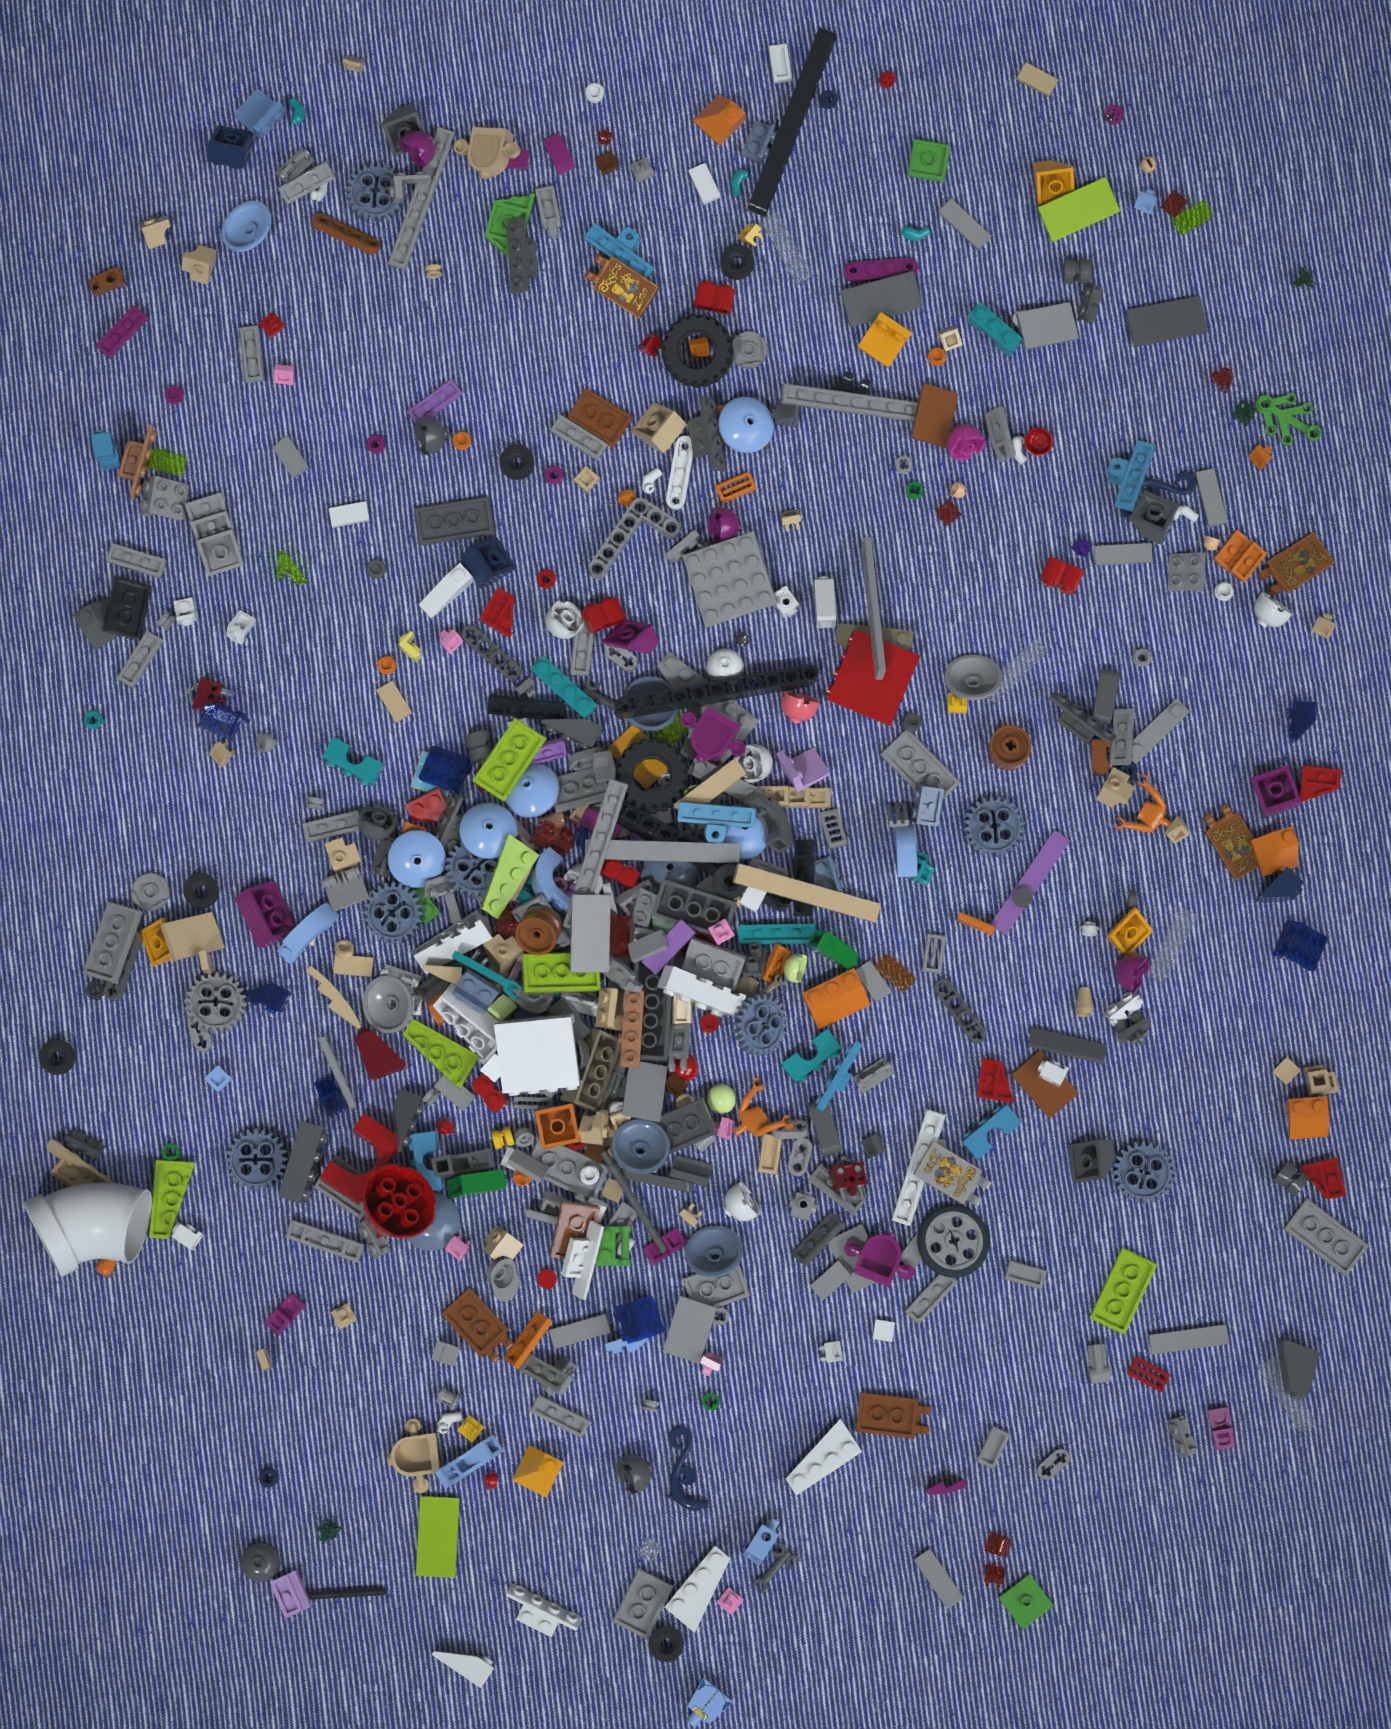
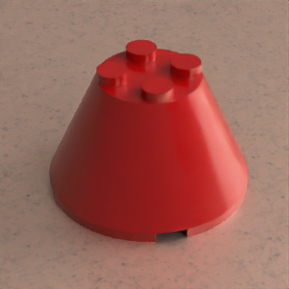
(398, 1202)

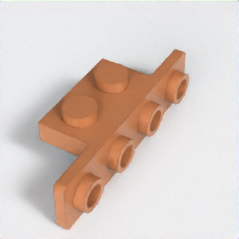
(135, 459)
(632, 1029)

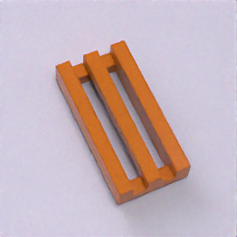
(740, 493)
(976, 923)
(773, 963)

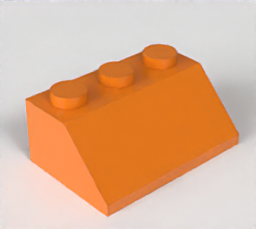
(836, 999)

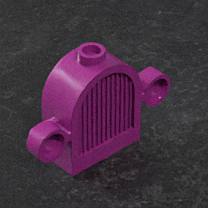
(713, 735)
(879, 1259)

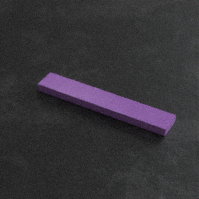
(1031, 880)

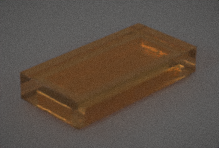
(895, 973)

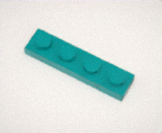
(564, 687)
(775, 933)

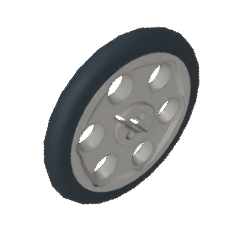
(936, 1261)

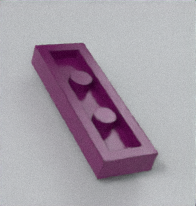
(121, 332)

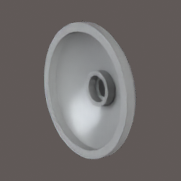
(973, 677)
(380, 1007)

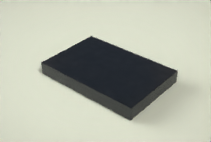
(126, 608)

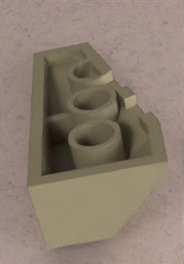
(894, 636)

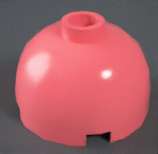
(798, 706)

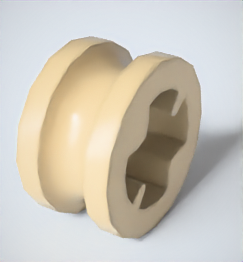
(433, 271)

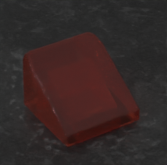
(1174, 204)
(998, 1545)

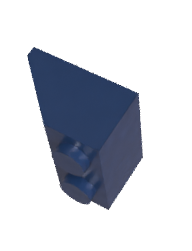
(230, 147)
(488, 562)
(1285, 886)

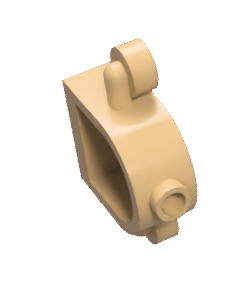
(488, 150)
(416, 1455)

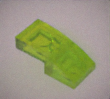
(1192, 218)

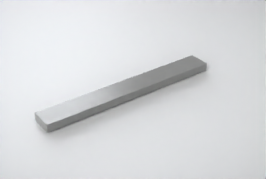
(421, 201)
(848, 402)
(873, 608)
(599, 841)
(672, 851)

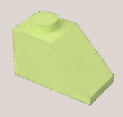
(503, 1008)

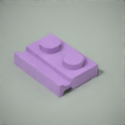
(291, 1594)

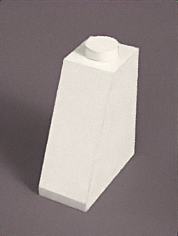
(825, 602)

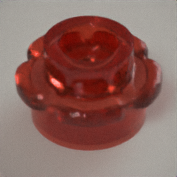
(604, 137)

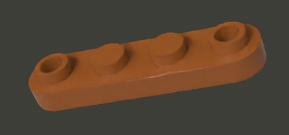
(345, 233)

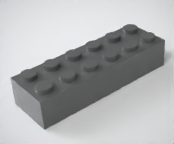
(655, 1014)

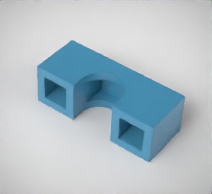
(106, 450)
(1003, 1119)
(422, 1145)

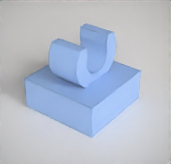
(1146, 201)
(218, 1078)

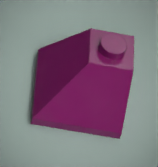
(633, 636)

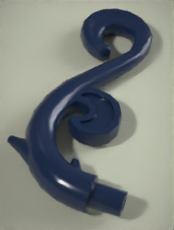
(1156, 485)
(677, 1496)

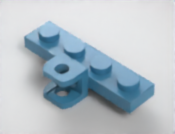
(619, 247)
(1131, 474)
(716, 817)
(838, 1077)

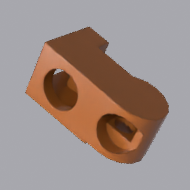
(107, 281)
(1098, 757)

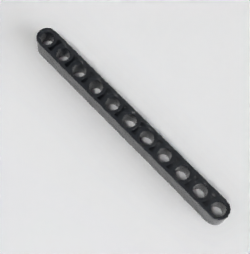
(792, 122)
(722, 685)
(674, 835)

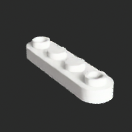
(679, 473)

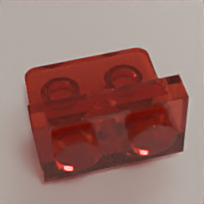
(549, 835)
(619, 935)

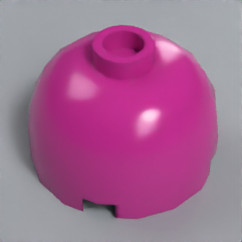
(964, 441)

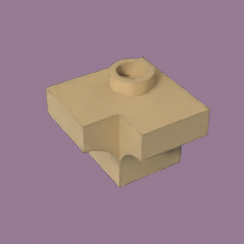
(154, 230)
(199, 263)
(1115, 789)
(342, 856)
(502, 953)
(1320, 1081)
(595, 1128)
(501, 1244)

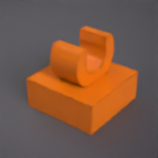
(699, 347)
(1260, 456)

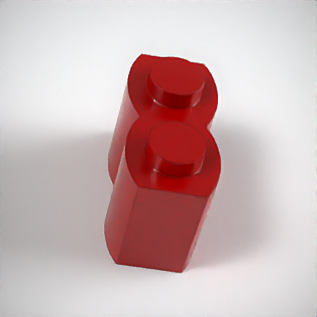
(714, 298)
(1061, 575)
(603, 615)
(615, 871)
(493, 1096)

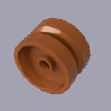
(1009, 736)
(538, 930)

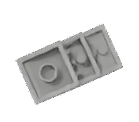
(214, 534)

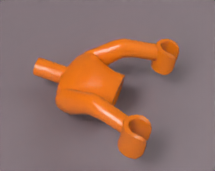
(1151, 813)
(754, 1118)

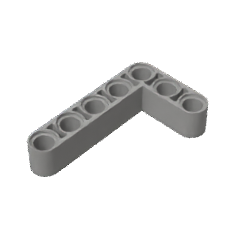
(628, 532)

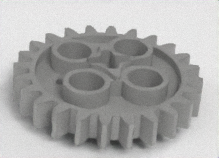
(214, 1019)

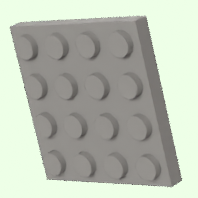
(730, 579)

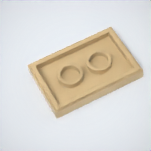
(192, 935)

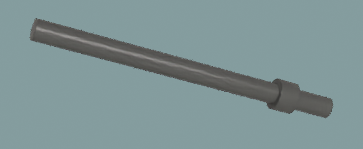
(614, 1168)

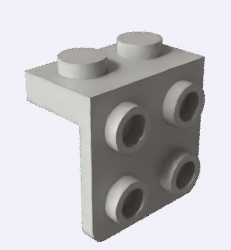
(164, 498)

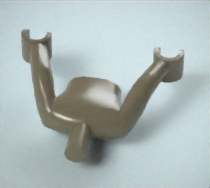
(749, 986)

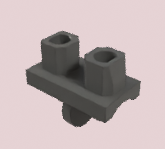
(755, 960)
(1135, 1032)

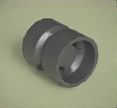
(1077, 271)
(478, 746)
(1291, 1179)

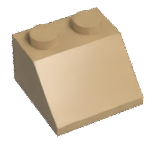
(659, 427)

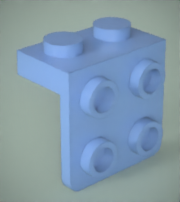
(259, 113)

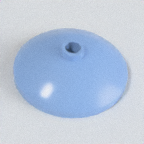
(246, 226)
(736, 430)
(538, 796)
(751, 840)
(483, 841)
(412, 845)

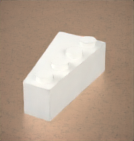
(461, 936)
(700, 992)
(472, 1025)
(828, 1455)
(696, 1592)

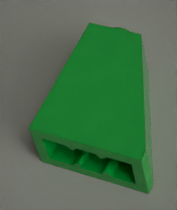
(833, 949)
(476, 1184)

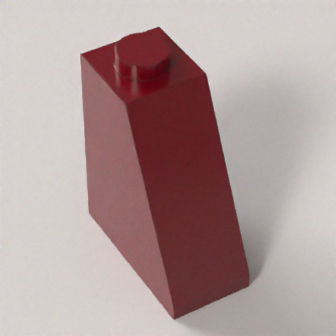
(377, 1055)

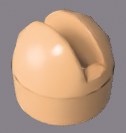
(1145, 166)
(958, 490)
(1211, 543)

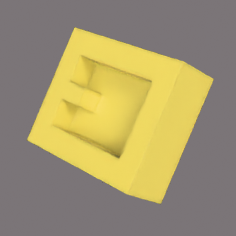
(410, 650)

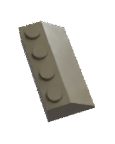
(596, 1073)

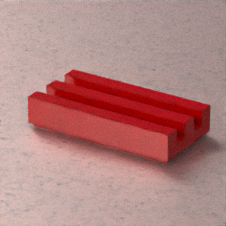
(1163, 1381)

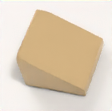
(353, 63)
(950, 338)
(1177, 830)
(1286, 1071)
(612, 1191)

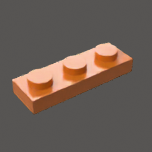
(527, 1340)

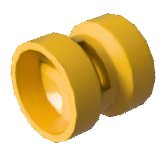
(498, 1140)

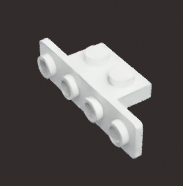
(581, 1259)
(541, 1613)

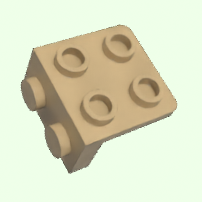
(609, 1009)

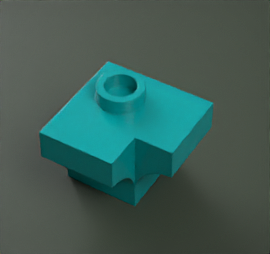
(924, 871)

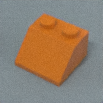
(1307, 1117)
(557, 1126)

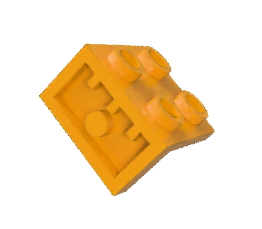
(884, 339)

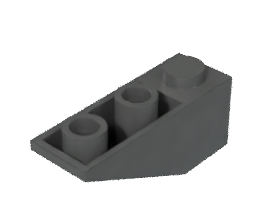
(578, 730)
(403, 1114)

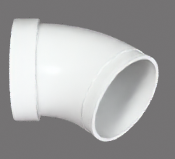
(91, 1223)

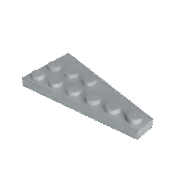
(679, 675)

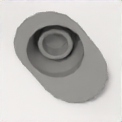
(503, 1278)

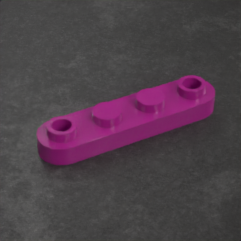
(878, 269)

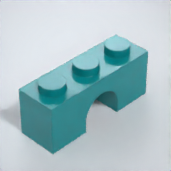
(1003, 336)
(337, 756)
(826, 1047)

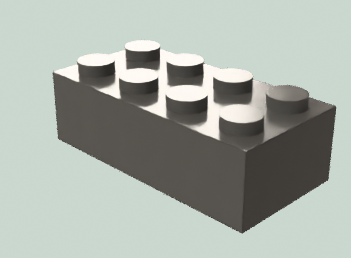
(693, 905)
(302, 1163)

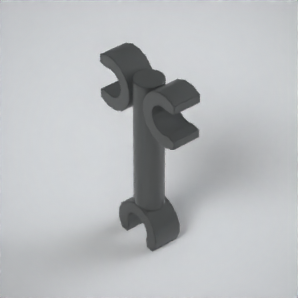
(590, 692)
(784, 1556)

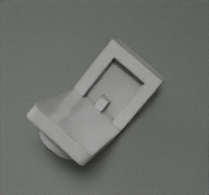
(396, 190)

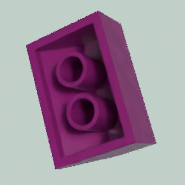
(265, 914)

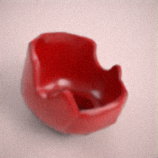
(1038, 441)
(692, 1069)

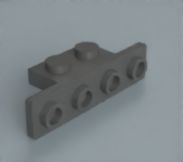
(521, 256)
(706, 435)
(1080, 723)
(449, 823)

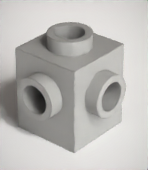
(802, 1213)

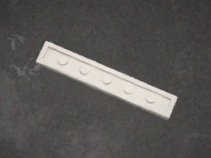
(913, 1186)

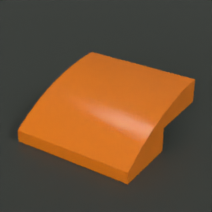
(1239, 556)

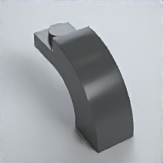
(774, 821)
(462, 1164)

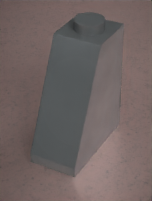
(1297, 1368)

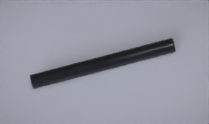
(346, 1593)

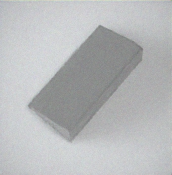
(290, 457)

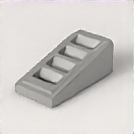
(835, 844)
(625, 899)
(550, 1202)

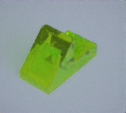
(167, 462)
(286, 566)
(672, 732)

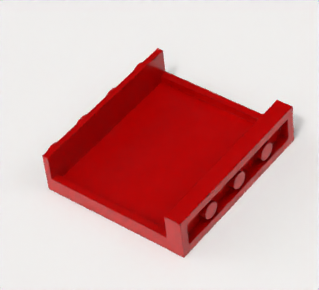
(856, 681)

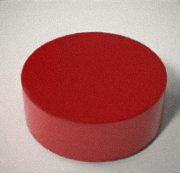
(709, 1023)
(547, 1279)

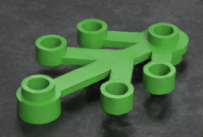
(1286, 416)

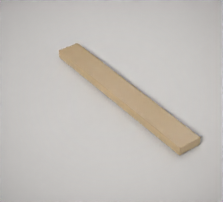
(806, 893)

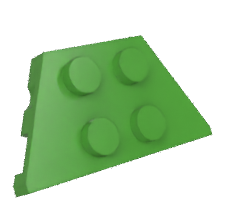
(504, 211)

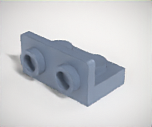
(758, 141)
(926, 805)
(826, 875)
(475, 991)

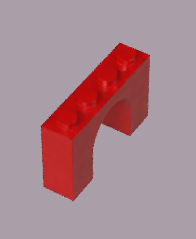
(351, 1184)

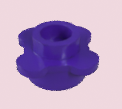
(1081, 547)

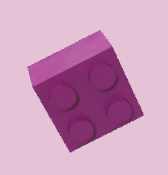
(1276, 791)

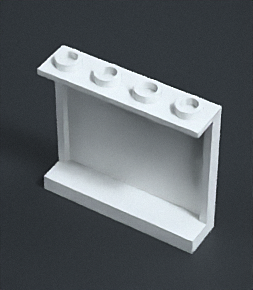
(537, 1054)

